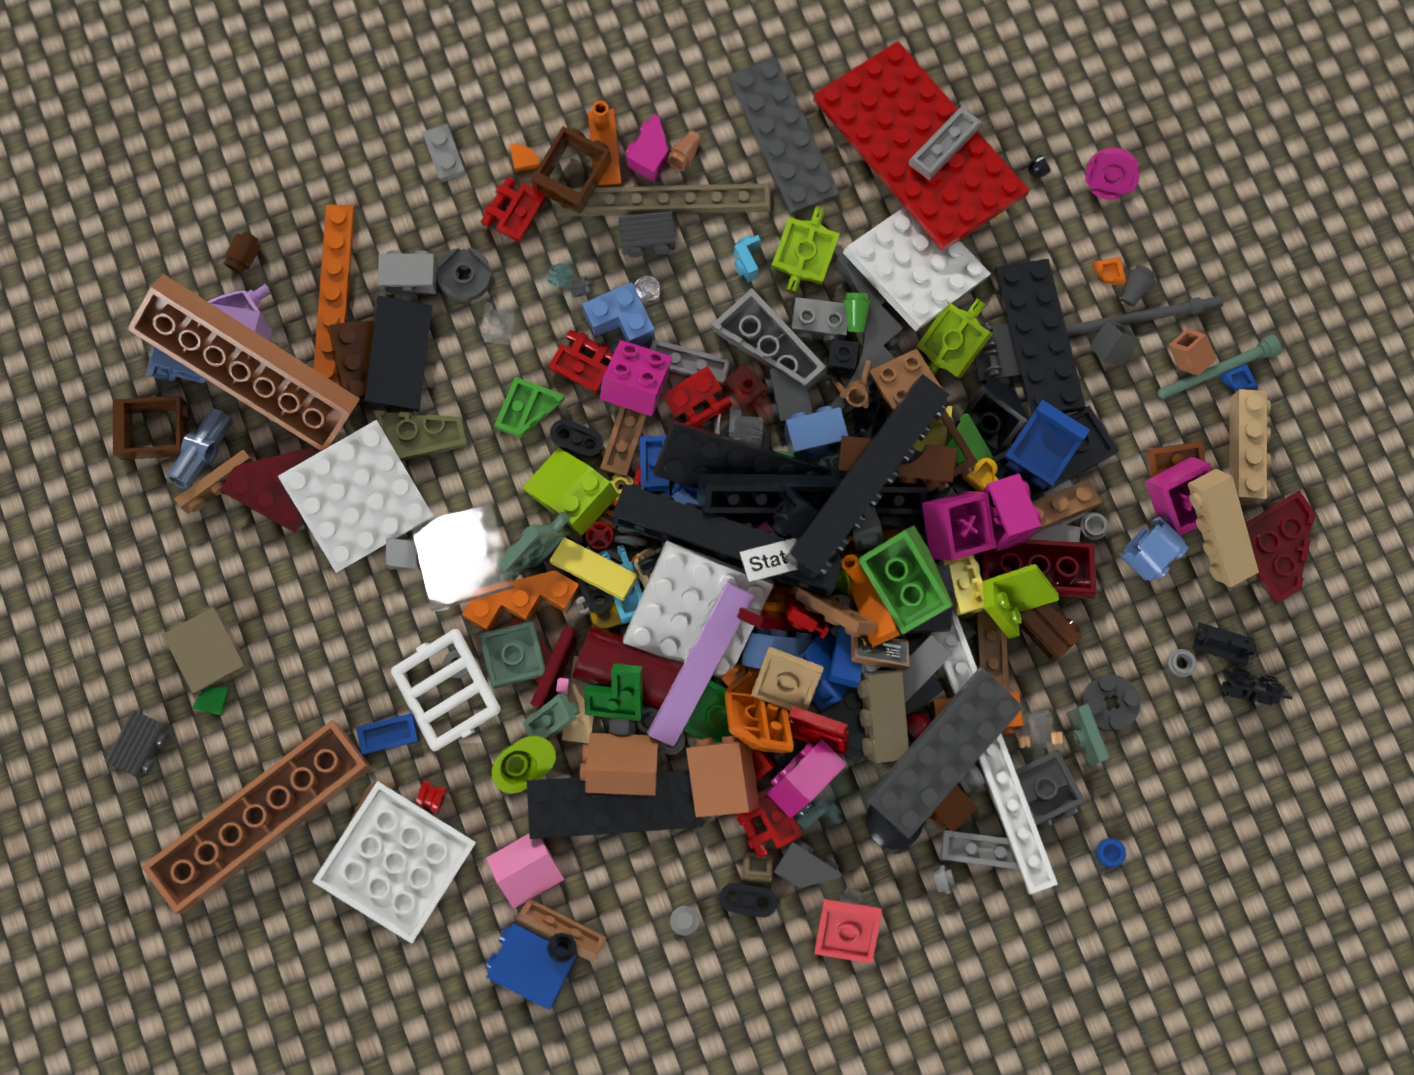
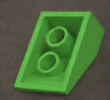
(906, 579)

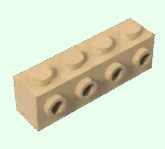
(1249, 445)
(1223, 527)

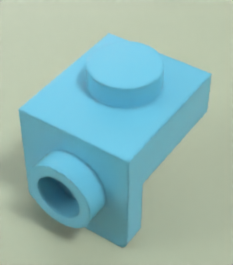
(744, 261)

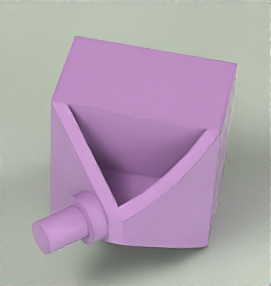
(243, 308)

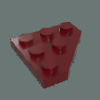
(261, 490)
(1282, 545)

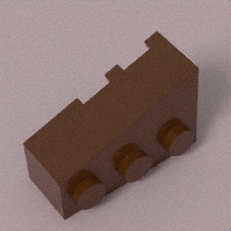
(952, 810)

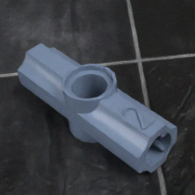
(199, 448)

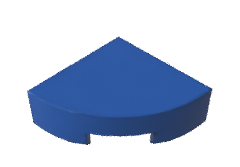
(1239, 378)

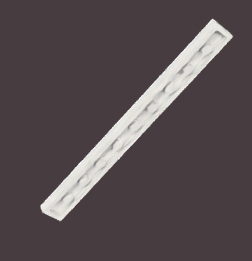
(1001, 776)

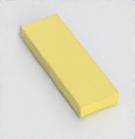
(594, 569)

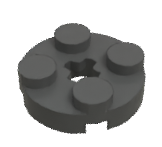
(464, 260)
(1126, 697)

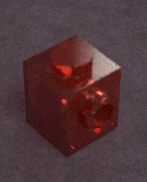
(745, 388)

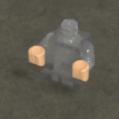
(1038, 732)

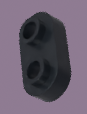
(577, 439)
(591, 594)
(748, 900)

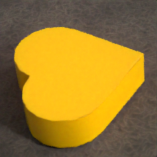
(983, 473)

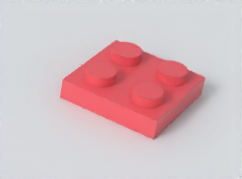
(848, 931)

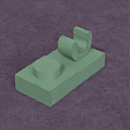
(551, 717)

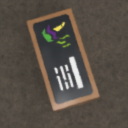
(889, 654)

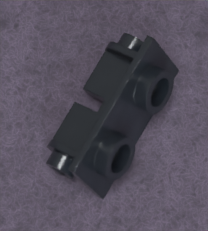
(870, 420)
(1223, 644)

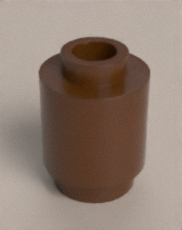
(241, 252)

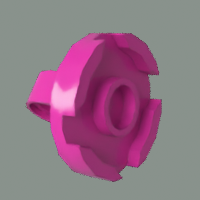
(1112, 173)

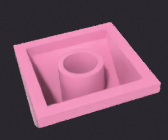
(524, 870)

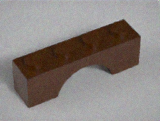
(932, 463)

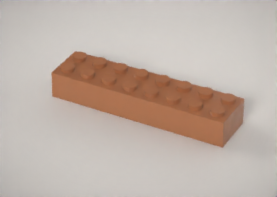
(242, 362)
(256, 818)

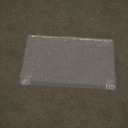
(461, 557)

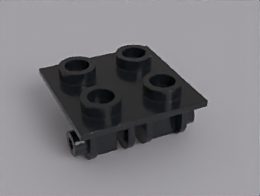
(1263, 689)

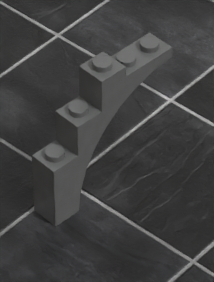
(880, 329)

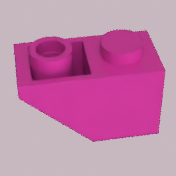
(650, 151)

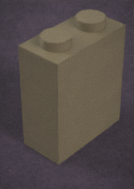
(205, 650)

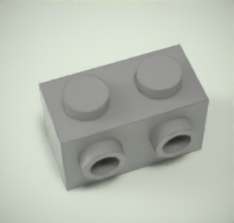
(407, 273)
(819, 320)

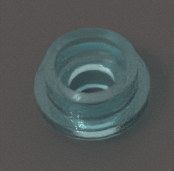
(559, 275)

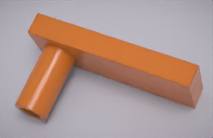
(603, 128)
(869, 601)

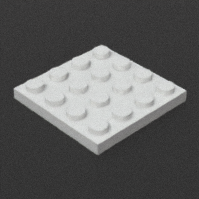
(913, 270)
(355, 496)
(680, 601)
(394, 862)

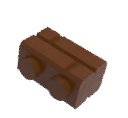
(1050, 630)

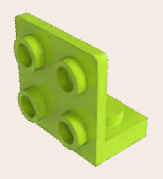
(1014, 593)

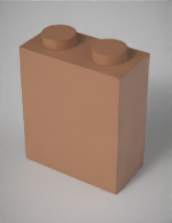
(620, 764)
(722, 777)

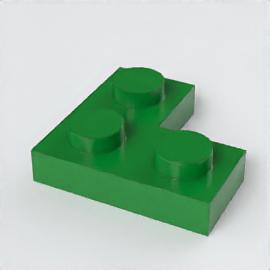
(621, 700)

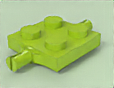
(805, 250)
(955, 339)

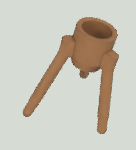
(857, 391)

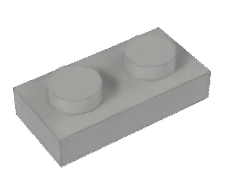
(444, 153)

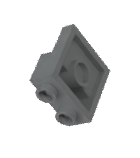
(1049, 789)

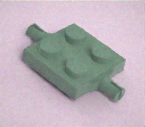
(534, 546)

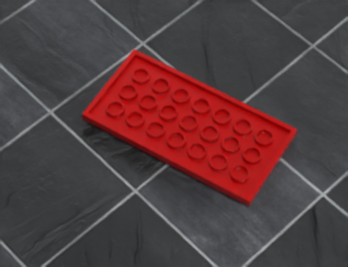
(887, 115)

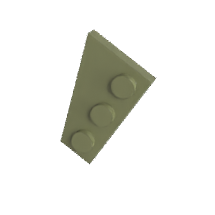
(420, 434)

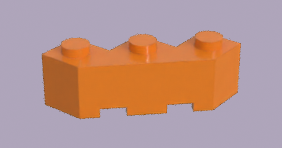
(523, 599)

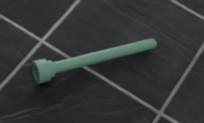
(1268, 347)

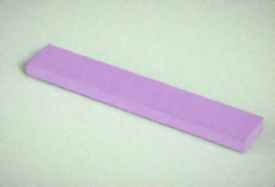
(699, 665)

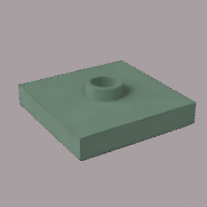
(512, 654)
(1087, 735)

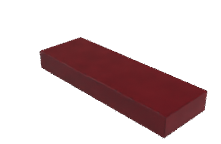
(766, 619)
(555, 667)

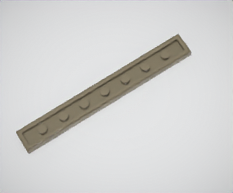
(676, 198)

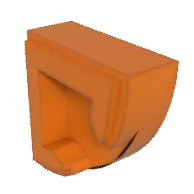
(523, 157)
(1110, 271)
(733, 675)

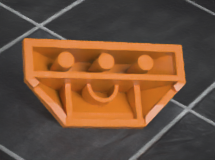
(757, 721)

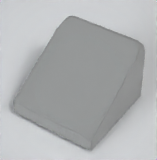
(401, 554)

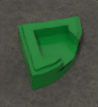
(212, 700)

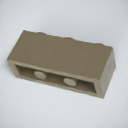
(883, 715)

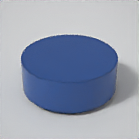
(1110, 852)

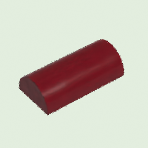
(1064, 564)
(606, 648)

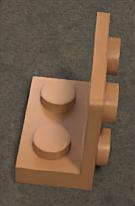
(898, 375)

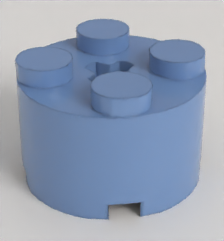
(1153, 550)

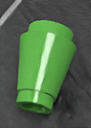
(856, 311)

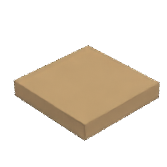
(786, 680)

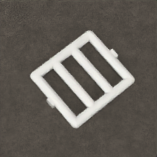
(478, 686)

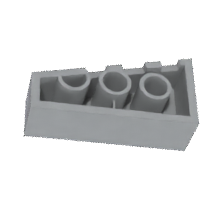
(765, 337)

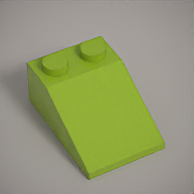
(571, 488)

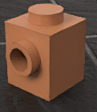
(1192, 352)

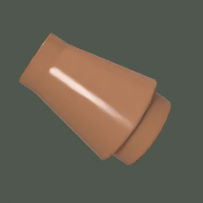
(683, 152)

